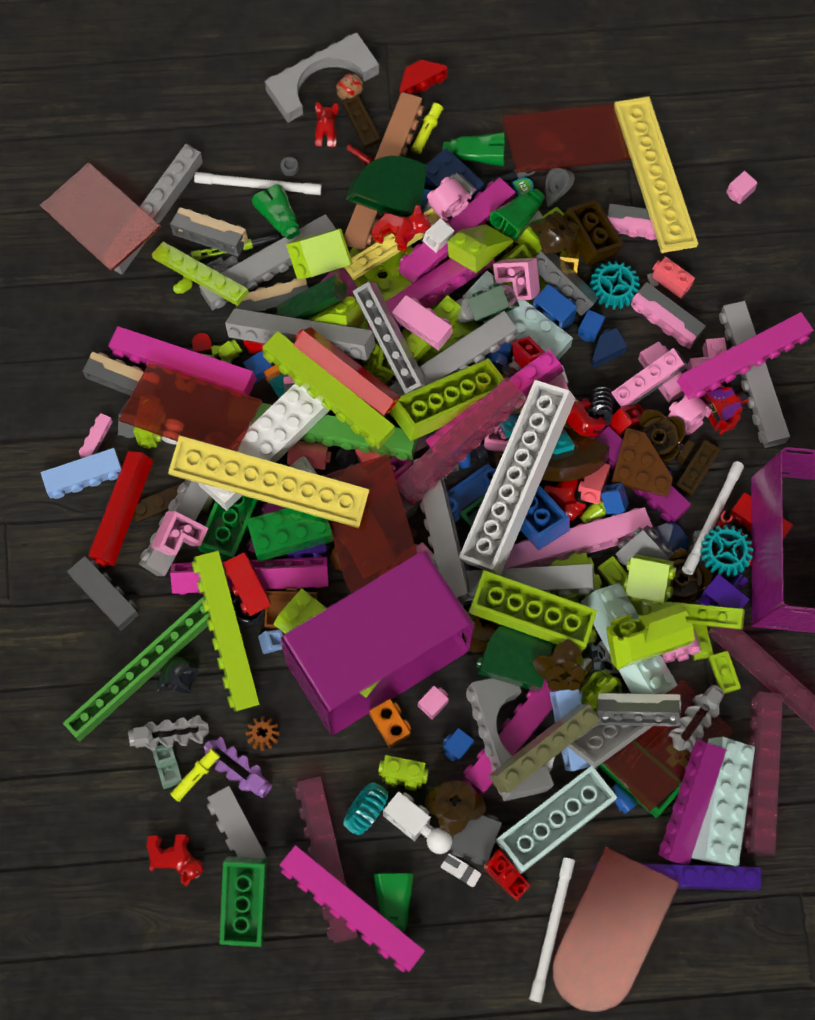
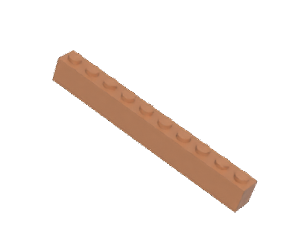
(393, 144)

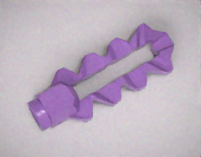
(255, 781)

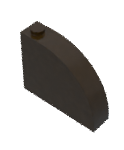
(577, 463)

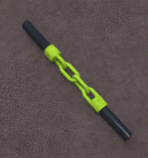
(197, 255)

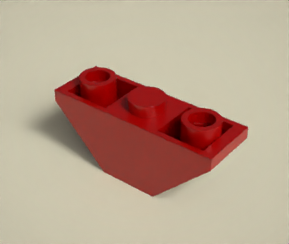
(421, 76)
(506, 875)

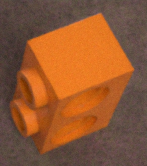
(385, 725)

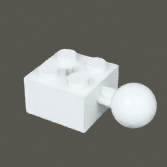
(415, 821)

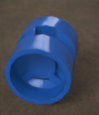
(500, 357)

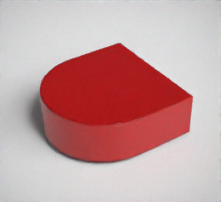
(201, 343)

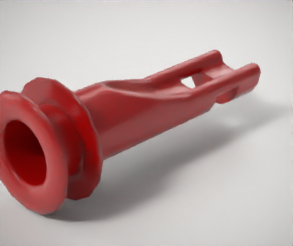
(360, 155)

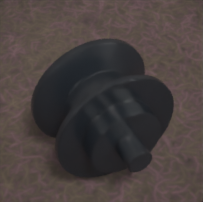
(345, 458)

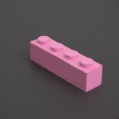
(96, 436)

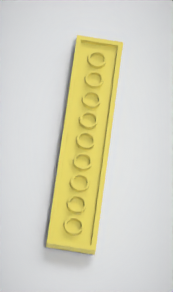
(655, 175)
(268, 481)

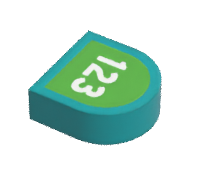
(522, 186)

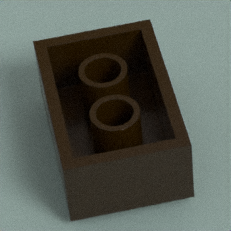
(596, 234)

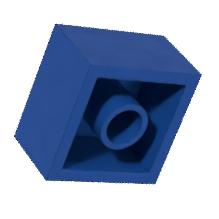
(556, 307)

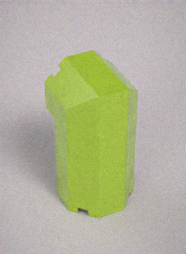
(648, 636)

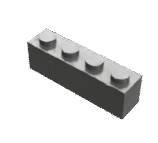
(562, 277)
(103, 593)

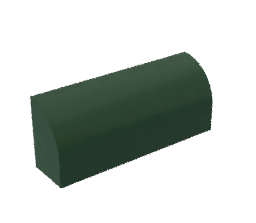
(314, 299)

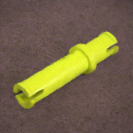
(429, 122)
(195, 774)

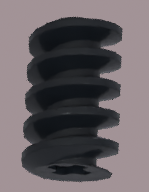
(601, 403)

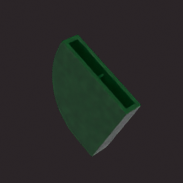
(390, 185)
(510, 658)

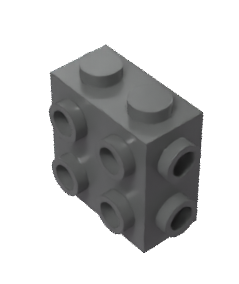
(645, 543)
(477, 839)

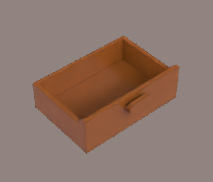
(279, 601)

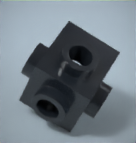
(596, 656)

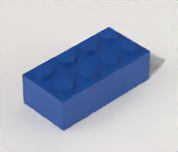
(544, 520)

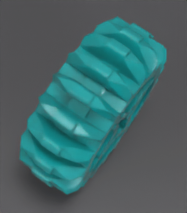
(601, 278)
(721, 544)
(365, 808)

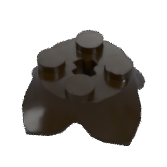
(556, 234)
(674, 428)
(694, 583)
(480, 634)
(564, 668)
(455, 818)

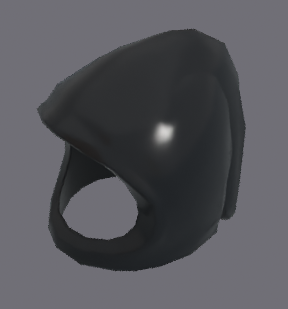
(177, 675)

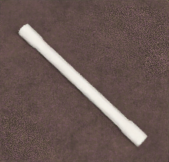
(208, 178)
(732, 477)
(539, 982)

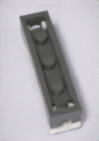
(639, 709)

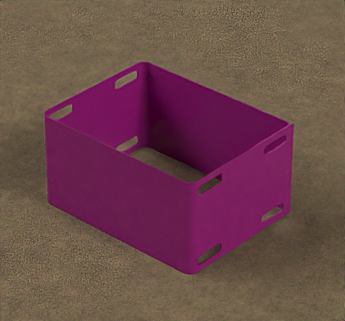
(768, 542)
(386, 632)

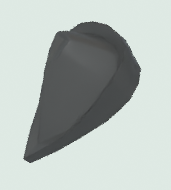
(557, 184)

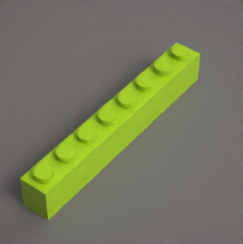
(328, 390)
(225, 630)

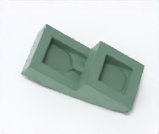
(167, 766)

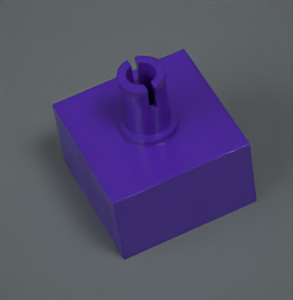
(725, 594)

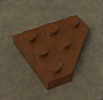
(641, 465)

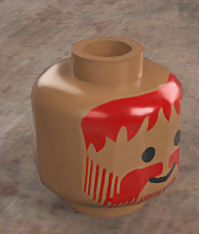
(349, 86)

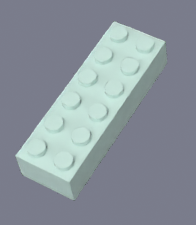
(529, 321)
(643, 677)
(725, 818)
(555, 820)

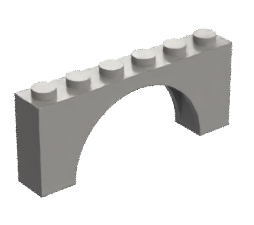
(348, 54)
(486, 699)

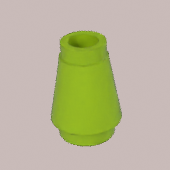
(593, 512)

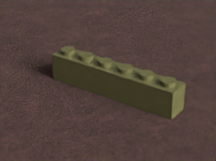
(544, 748)

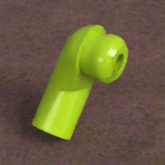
(183, 285)

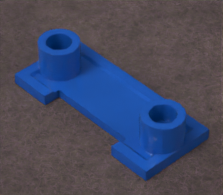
(470, 490)

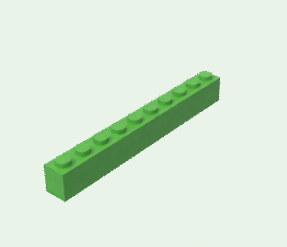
(335, 433)
(138, 672)

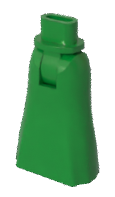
(481, 148)
(277, 210)
(517, 213)
(394, 897)

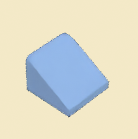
(270, 641)

